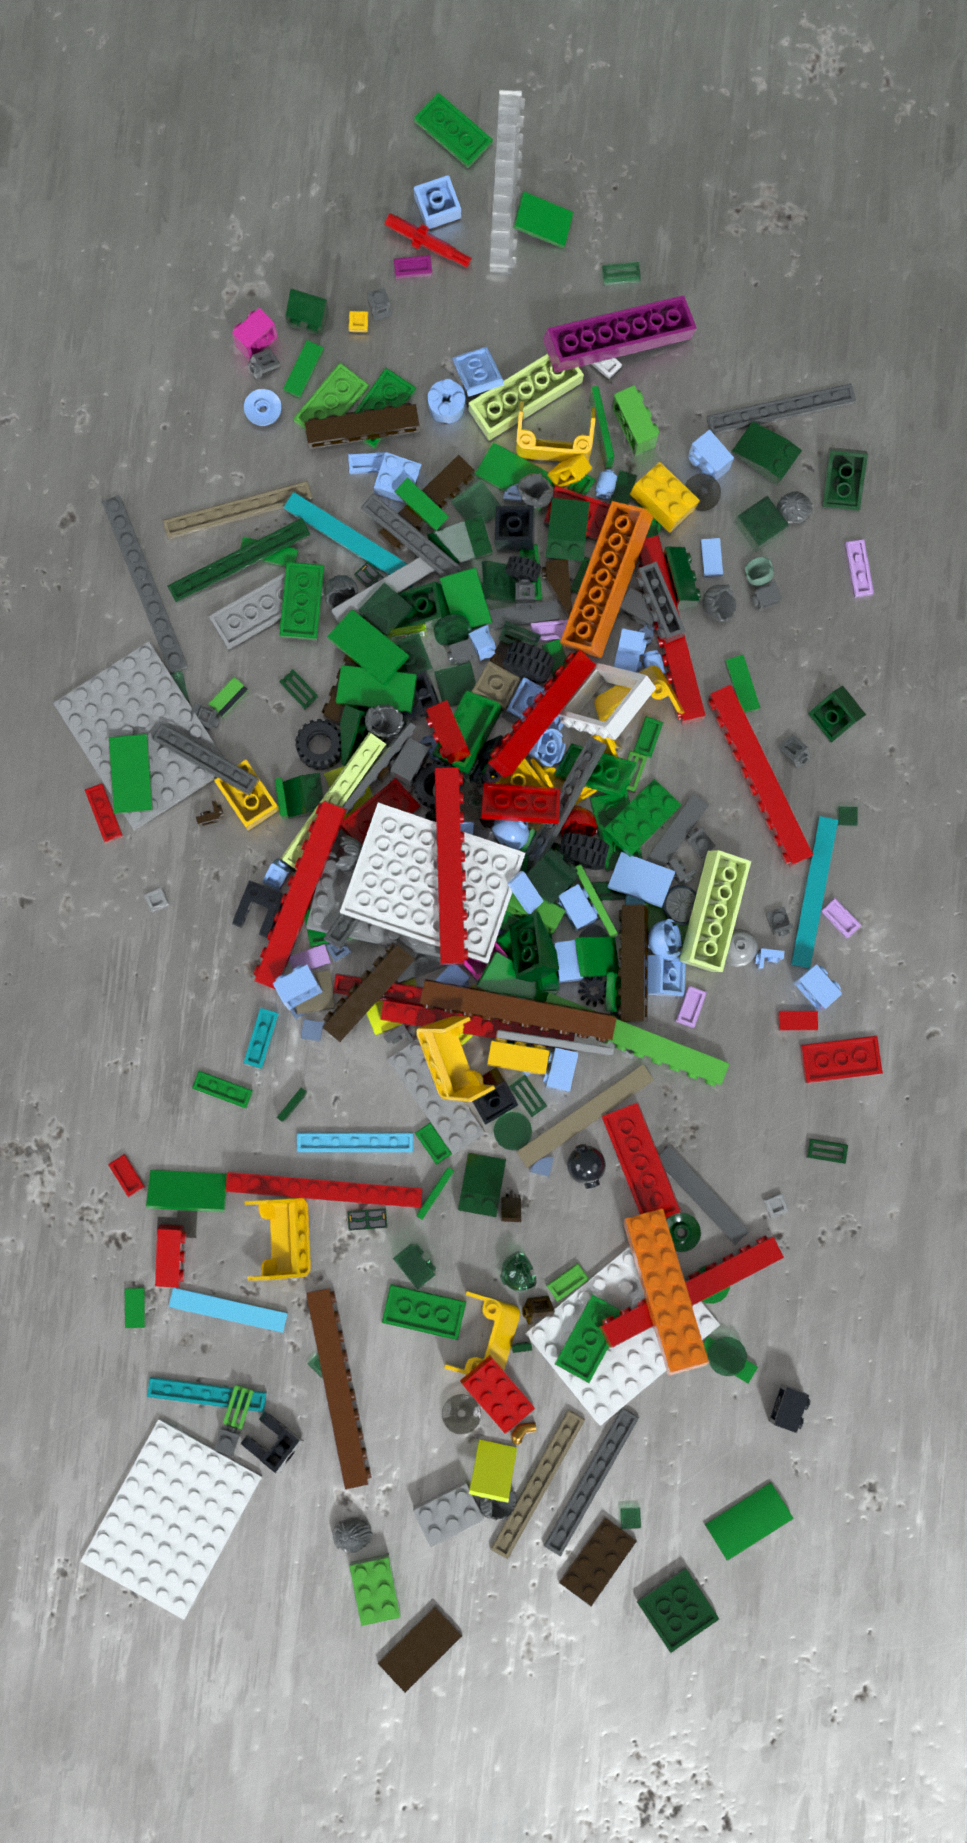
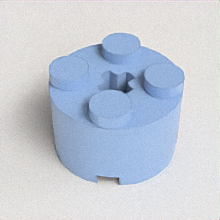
(448, 391)

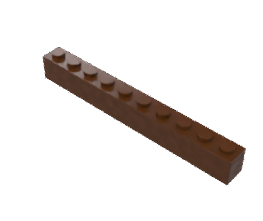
(518, 1009)
(337, 1388)

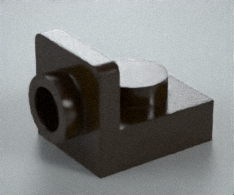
(208, 818)
(537, 1307)

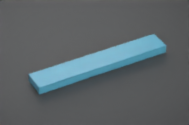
(354, 1142)
(228, 1310)

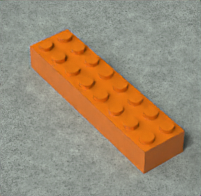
(606, 579)
(665, 1292)

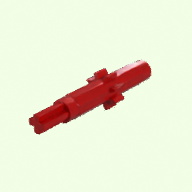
(421, 237)

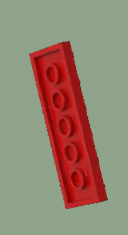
(640, 1161)

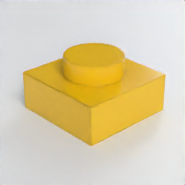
(358, 321)

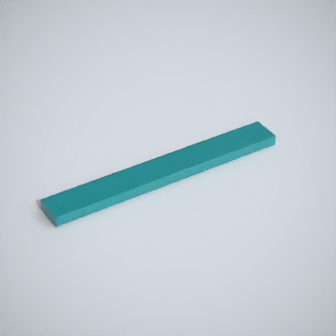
(343, 535)
(814, 892)

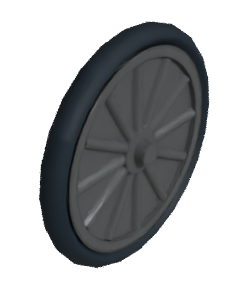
(679, 904)

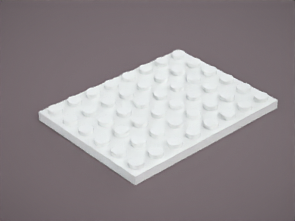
(399, 881)
(625, 1367)
(171, 1519)

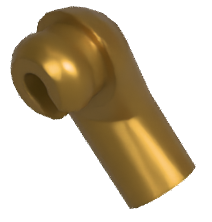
(520, 1431)

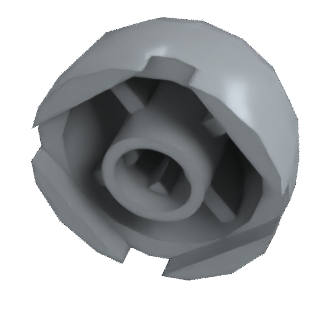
(742, 948)

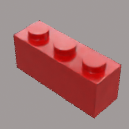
(447, 732)
(170, 1256)

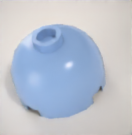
(548, 748)
(511, 833)
(665, 939)

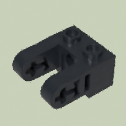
(426, 697)
(483, 767)
(263, 896)
(283, 1449)

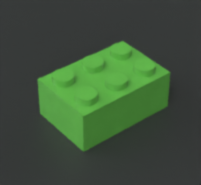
(635, 420)
(375, 1589)

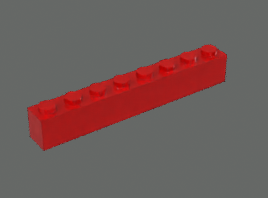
(541, 714)

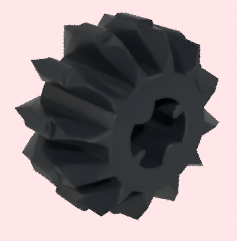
(591, 984)

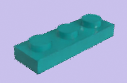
(261, 1038)

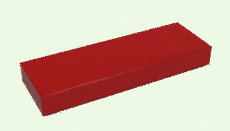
(103, 813)

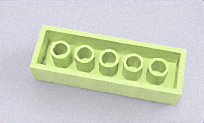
(535, 385)
(715, 911)

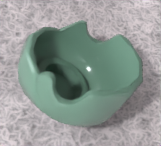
(759, 571)

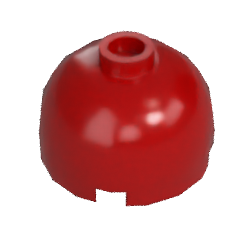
(580, 821)

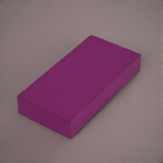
(413, 267)

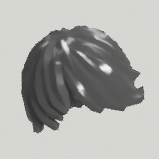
(535, 490)
(795, 507)
(340, 590)
(719, 602)
(383, 720)
(348, 853)
(497, 1509)
(352, 1535)

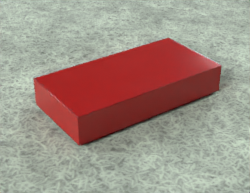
(798, 1020)
(126, 1175)

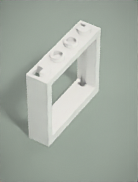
(640, 691)

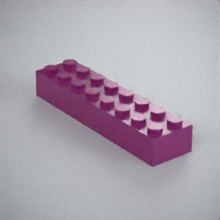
(619, 333)

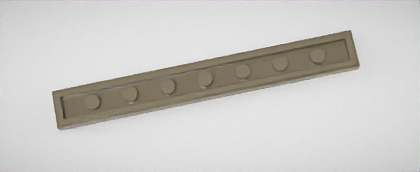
(234, 510)
(585, 1116)
(537, 1484)

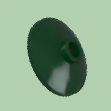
(691, 1229)

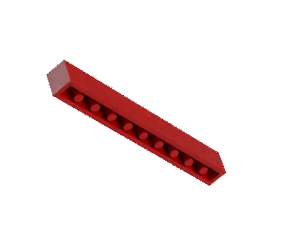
(675, 653)
(760, 776)
(450, 866)
(300, 894)
(476, 1026)
(324, 1190)
(699, 1287)

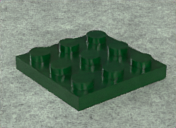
(677, 1610)

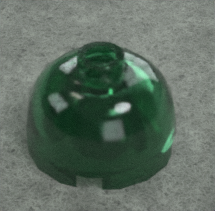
(517, 1272)

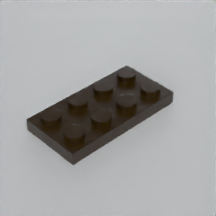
(597, 1561)

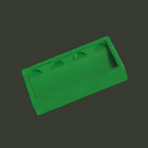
(475, 720)
(749, 1521)

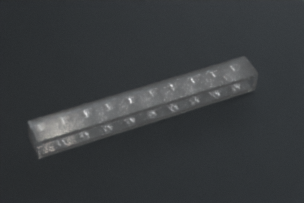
(506, 182)

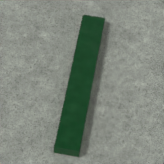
(239, 560)

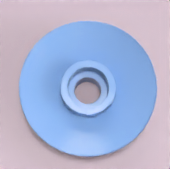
(259, 399)

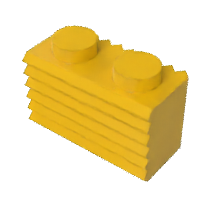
(570, 471)

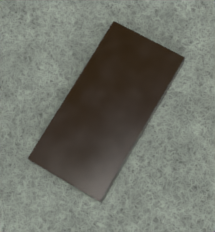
(420, 1649)

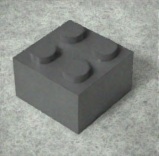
(409, 762)

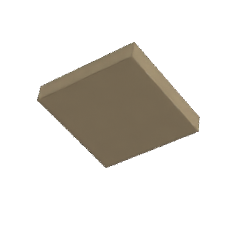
(496, 684)
(322, 1001)

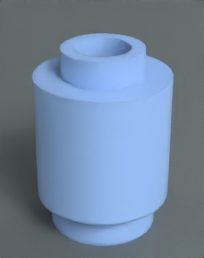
(606, 484)
(653, 658)

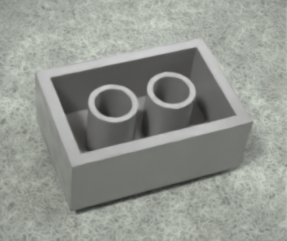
(448, 1513)

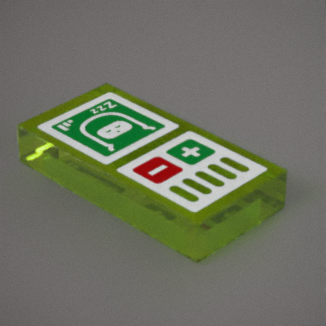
(401, 633)

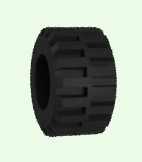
(528, 662)
(319, 728)
(426, 781)
(584, 850)

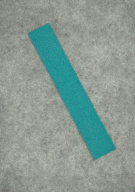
(202, 1394)

